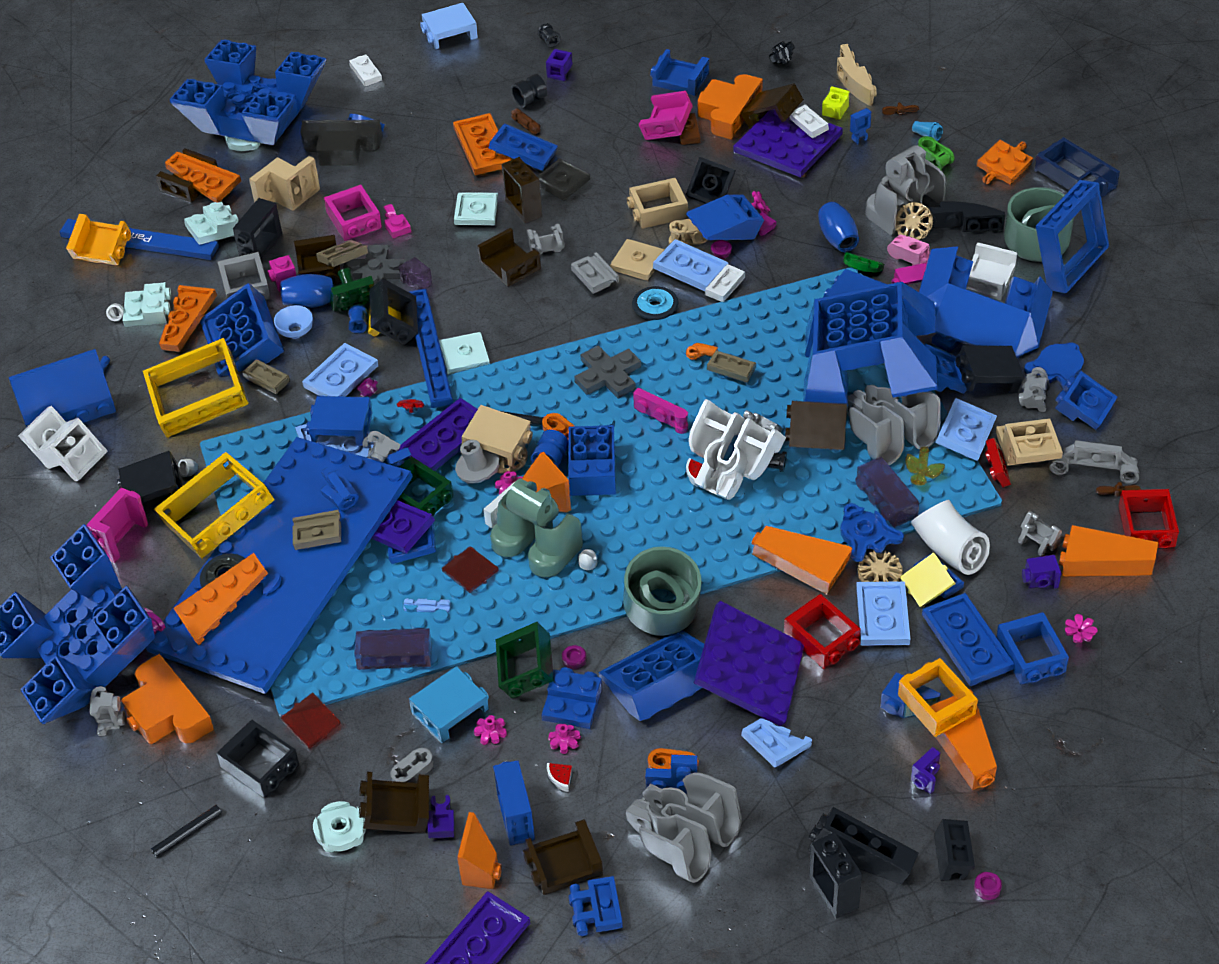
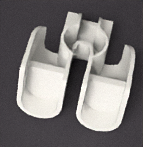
(710, 440)

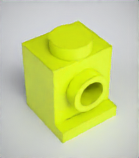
(835, 103)

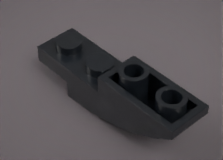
(968, 216)

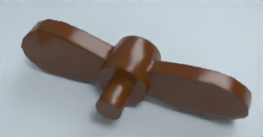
(900, 109)
(1116, 490)

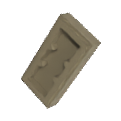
(731, 366)
(266, 376)

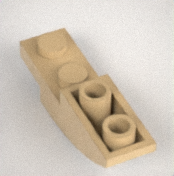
(855, 77)

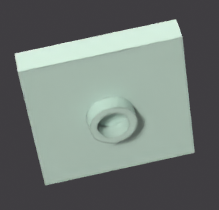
(476, 209)
(463, 352)

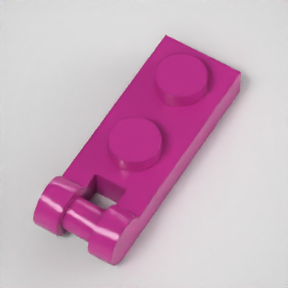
(661, 410)

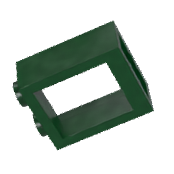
(435, 500)
(510, 646)

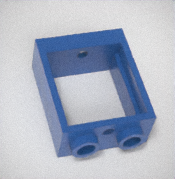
(1027, 628)
(514, 802)

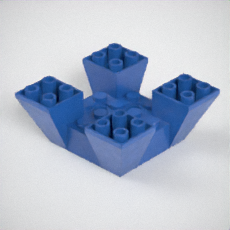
(245, 103)
(870, 330)
(82, 637)

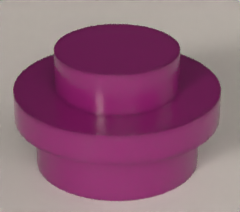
(721, 249)
(367, 387)

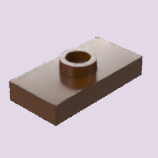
(690, 132)

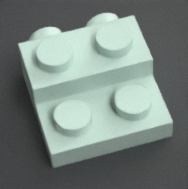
(213, 224)
(147, 306)

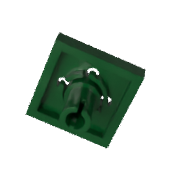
(350, 291)

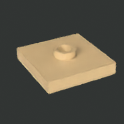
(636, 259)

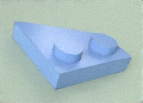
(774, 741)

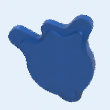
(1059, 362)
(866, 531)

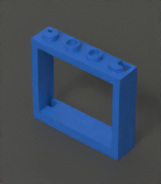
(1083, 197)

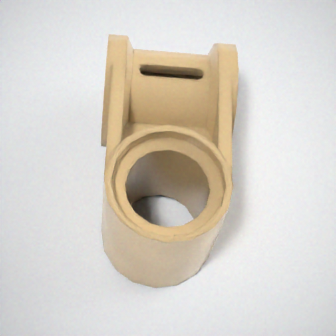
(685, 232)

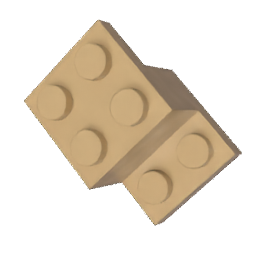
(286, 183)
(1028, 442)

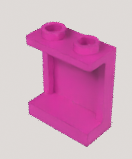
(668, 115)
(116, 520)

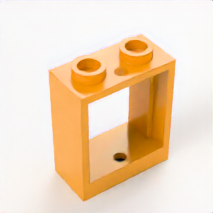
(947, 717)

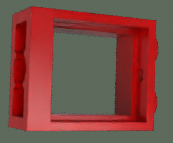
(1156, 501)
(811, 612)

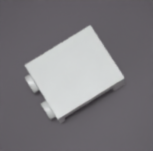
(991, 270)

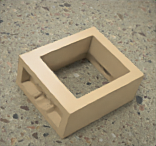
(660, 214)

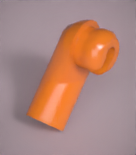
(698, 350)

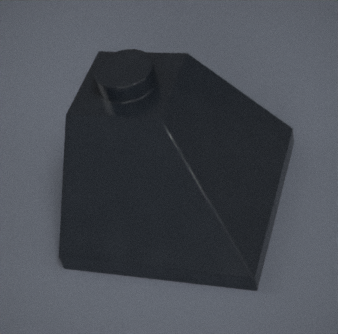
(710, 181)

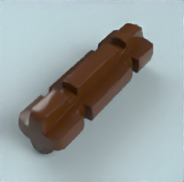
(525, 121)

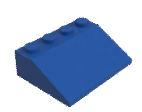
(246, 327)
(72, 387)
(656, 675)

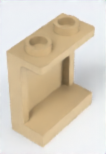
(499, 433)

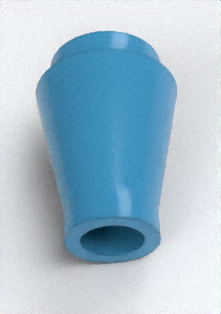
(930, 129)

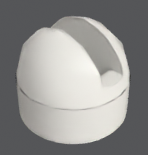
(111, 312)
(187, 467)
(588, 559)

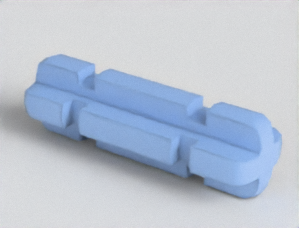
(428, 605)

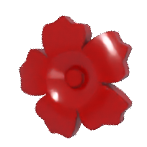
(410, 403)

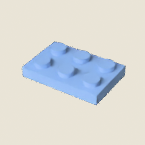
(689, 264)
(340, 372)
(966, 429)
(882, 613)

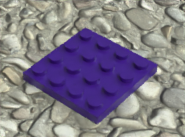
(785, 144)
(749, 663)

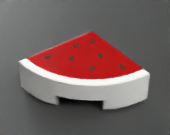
(692, 470)
(560, 775)

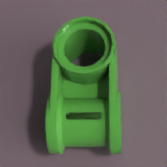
(935, 152)

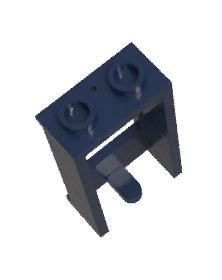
(1047, 162)

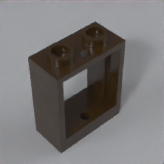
(522, 189)

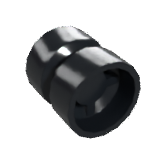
(529, 91)

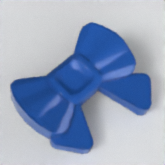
(271, 583)

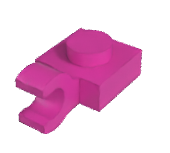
(395, 224)

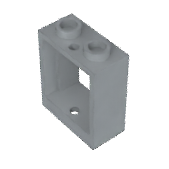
(242, 267)

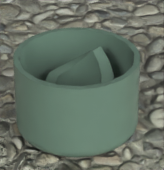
(1023, 215)
(667, 570)

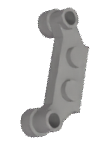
(1099, 456)

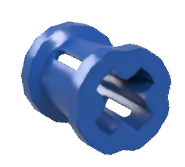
(357, 319)

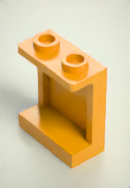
(98, 241)

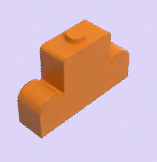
(725, 102)
(164, 705)

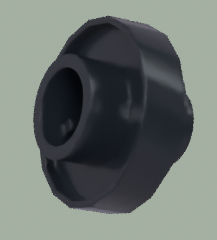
(782, 52)

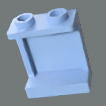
(447, 23)

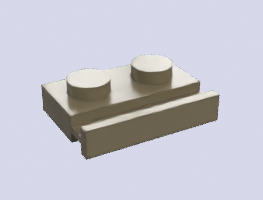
(342, 253)
(316, 529)

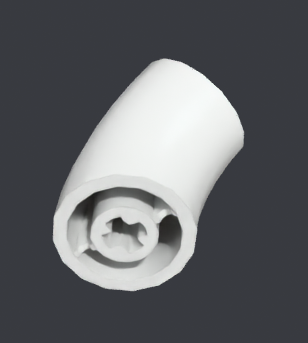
(952, 537)

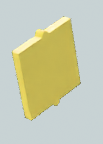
(927, 580)

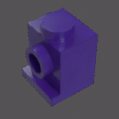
(558, 64)
(1042, 572)

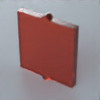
(470, 569)
(310, 720)

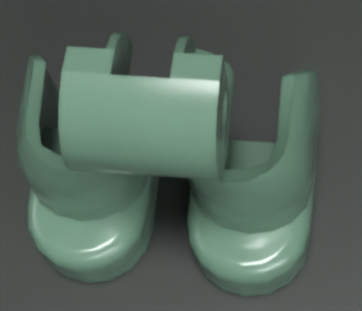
(530, 516)

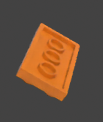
(474, 138)

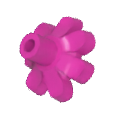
(759, 202)
(506, 480)
(1080, 629)
(490, 729)
(564, 737)

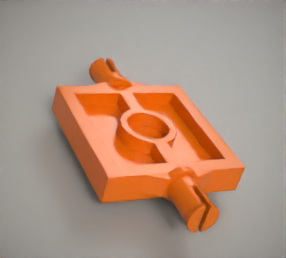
(1004, 162)

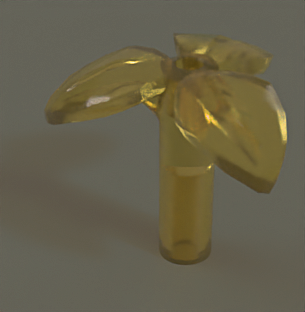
(920, 467)

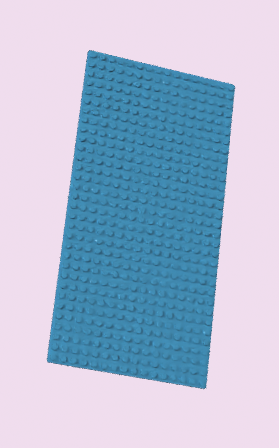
(652, 498)

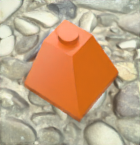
(549, 476)
(477, 856)

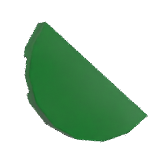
(862, 263)

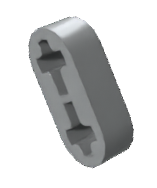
(411, 767)

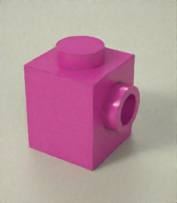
(280, 270)

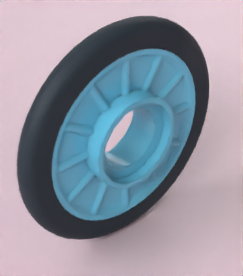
(666, 297)

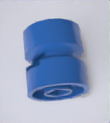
(553, 444)

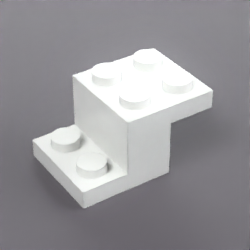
(63, 443)

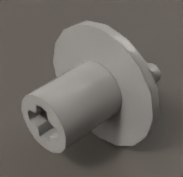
(475, 463)

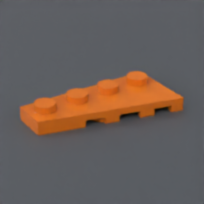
(187, 313)

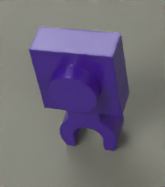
(441, 819)

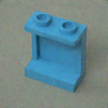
(448, 702)

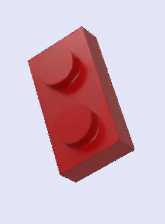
(995, 456)

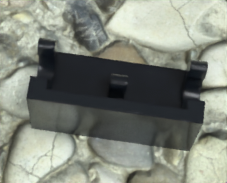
(954, 848)

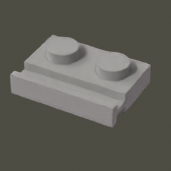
(594, 273)

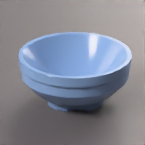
(293, 317)

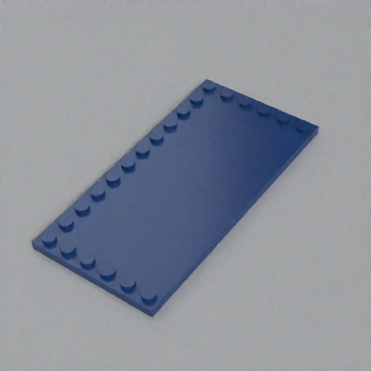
(266, 630)

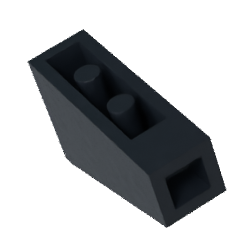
(867, 846)

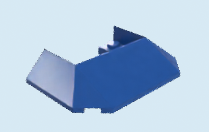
(979, 319)

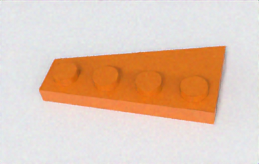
(206, 178)
(208, 605)

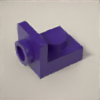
(925, 769)

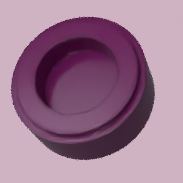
(574, 657)
(987, 885)

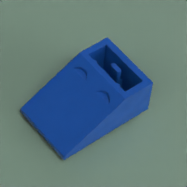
(727, 219)
(591, 460)

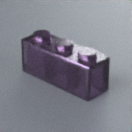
(887, 492)
(393, 648)

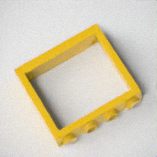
(201, 410)
(199, 489)

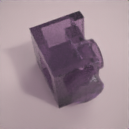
(415, 274)

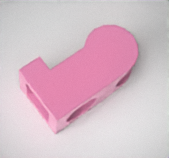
(909, 250)

